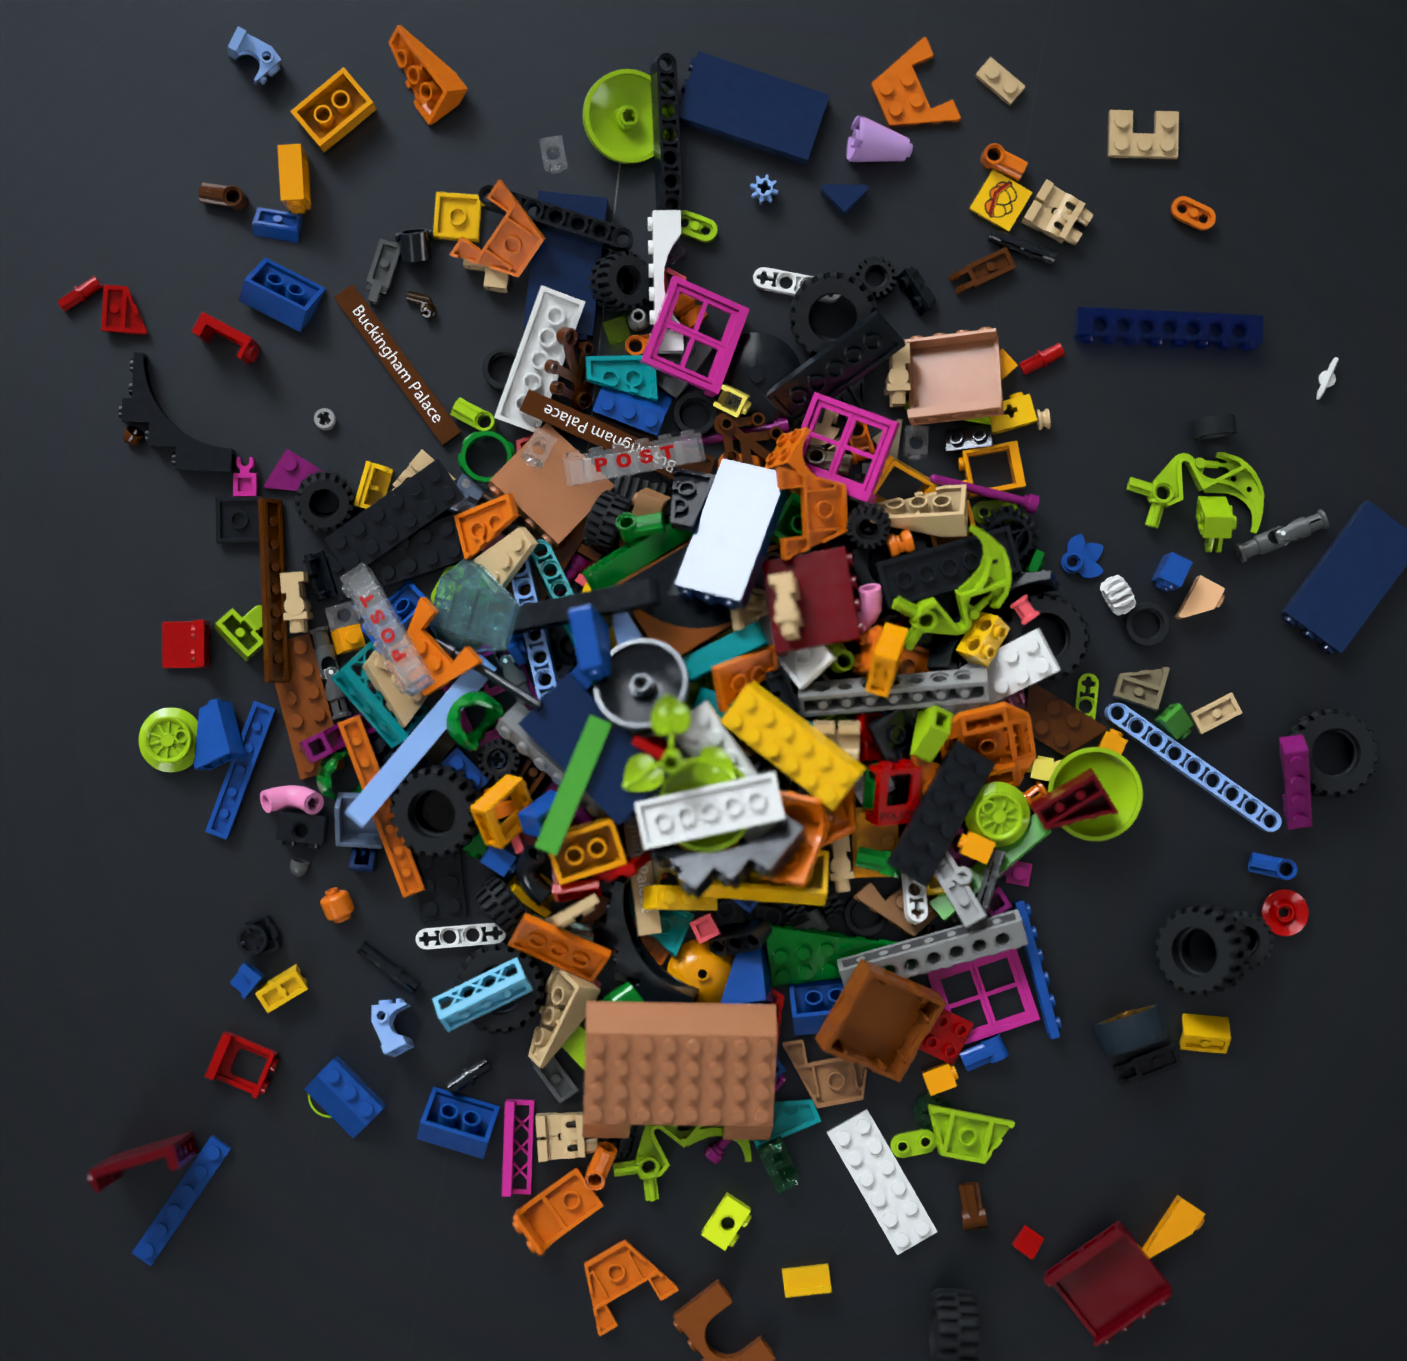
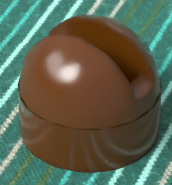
(132, 435)

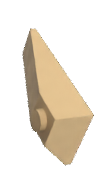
(934, 513)
(561, 1013)

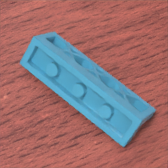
(483, 999)

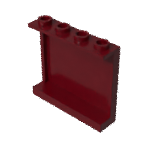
(825, 602)
(176, 1149)
(1109, 1283)

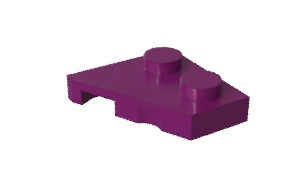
(290, 472)

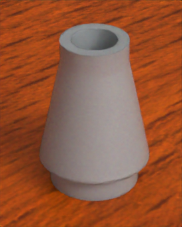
(638, 325)

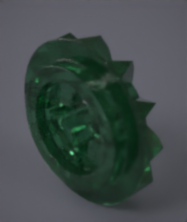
(922, 1103)

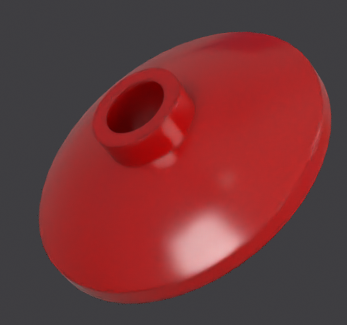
(1296, 914)

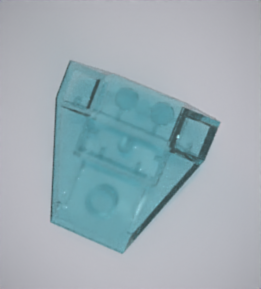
(474, 609)

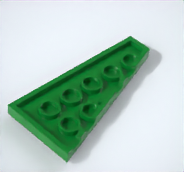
(811, 953)

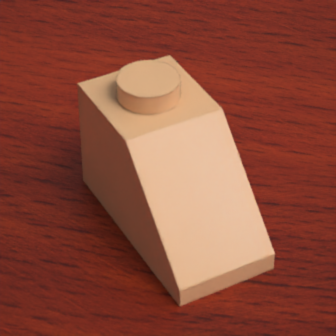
(1201, 597)

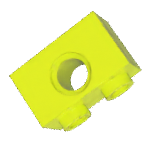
(728, 1207)

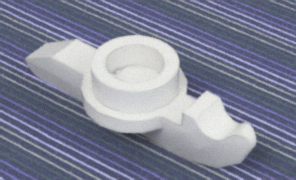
(1327, 378)

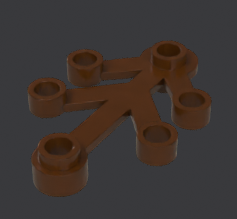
(580, 397)
(746, 440)

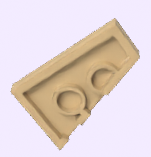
(508, 555)
(400, 703)

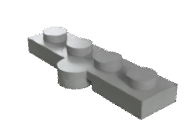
(955, 884)

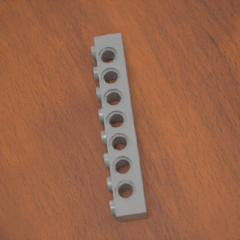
(907, 692)
(942, 944)

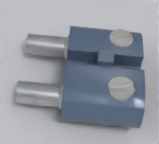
(472, 491)

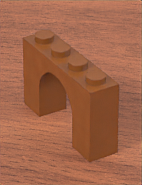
(697, 1313)

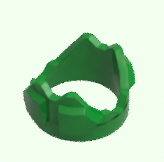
(470, 441)
(492, 713)
(324, 772)

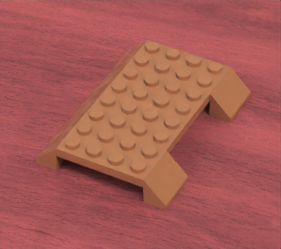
(679, 1067)

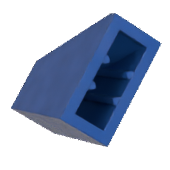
(591, 641)
(217, 735)
(749, 979)

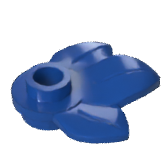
(1085, 557)

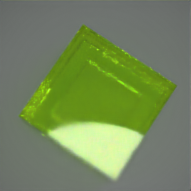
(616, 330)

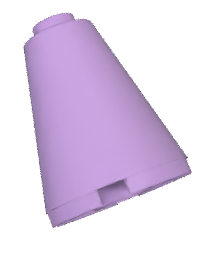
(876, 143)

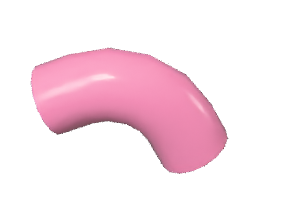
(871, 604)
(291, 798)

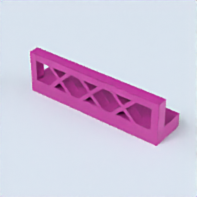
(508, 1147)

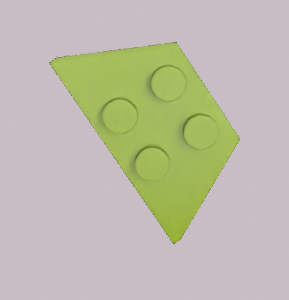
(966, 1133)

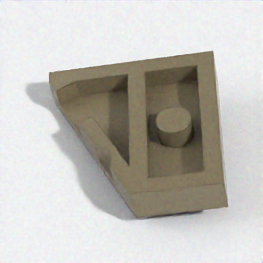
(1142, 687)

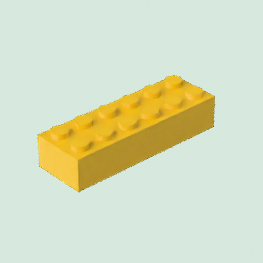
(793, 744)
(759, 889)

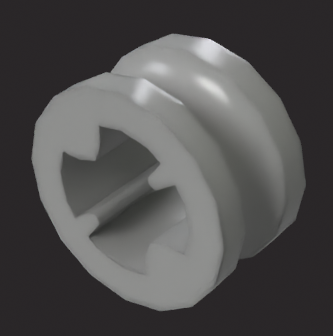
(331, 416)

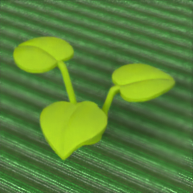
(673, 717)

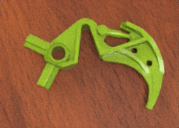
(1171, 481)
(939, 621)
(651, 1150)

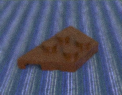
(1058, 722)

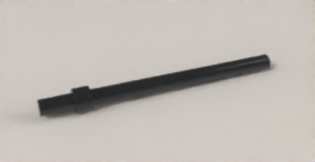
(454, 650)

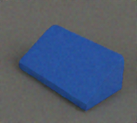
(277, 224)

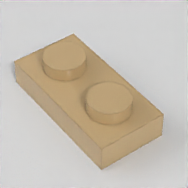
(1000, 81)
(1215, 713)

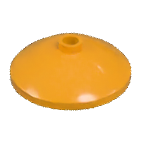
(698, 956)

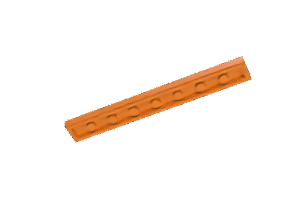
(366, 769)

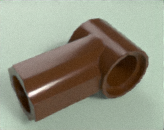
(221, 196)
(972, 1212)

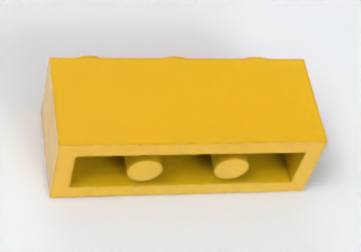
(672, 899)

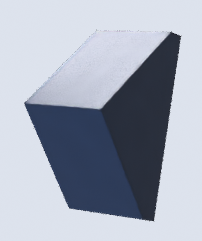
(843, 196)
(363, 859)

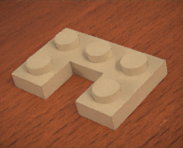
(1126, 144)
(566, 915)

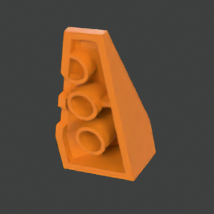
(431, 80)

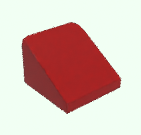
(1028, 1242)

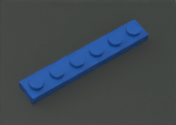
(241, 771)
(1039, 977)
(181, 1200)

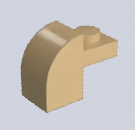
(493, 279)
(825, 429)

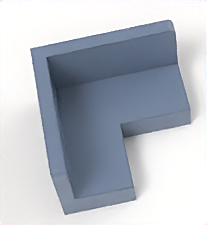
(349, 833)

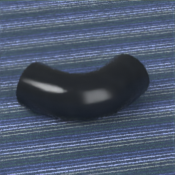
(529, 876)

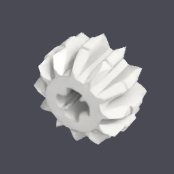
(1118, 595)

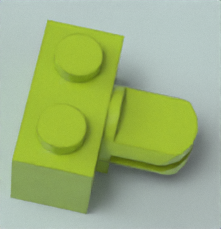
(1215, 521)
(242, 632)

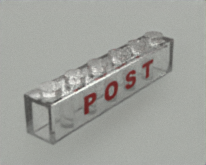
(633, 459)
(387, 630)

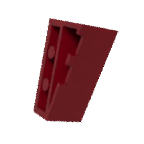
(1074, 801)

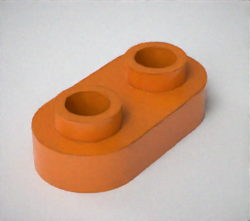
(1193, 212)

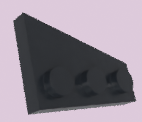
(689, 497)

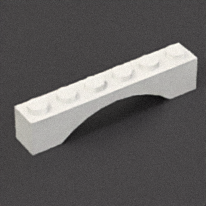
(665, 233)

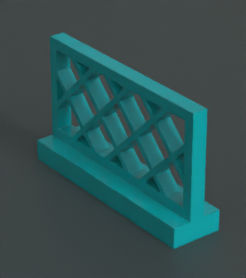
(372, 704)

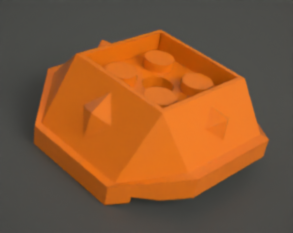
(1009, 738)

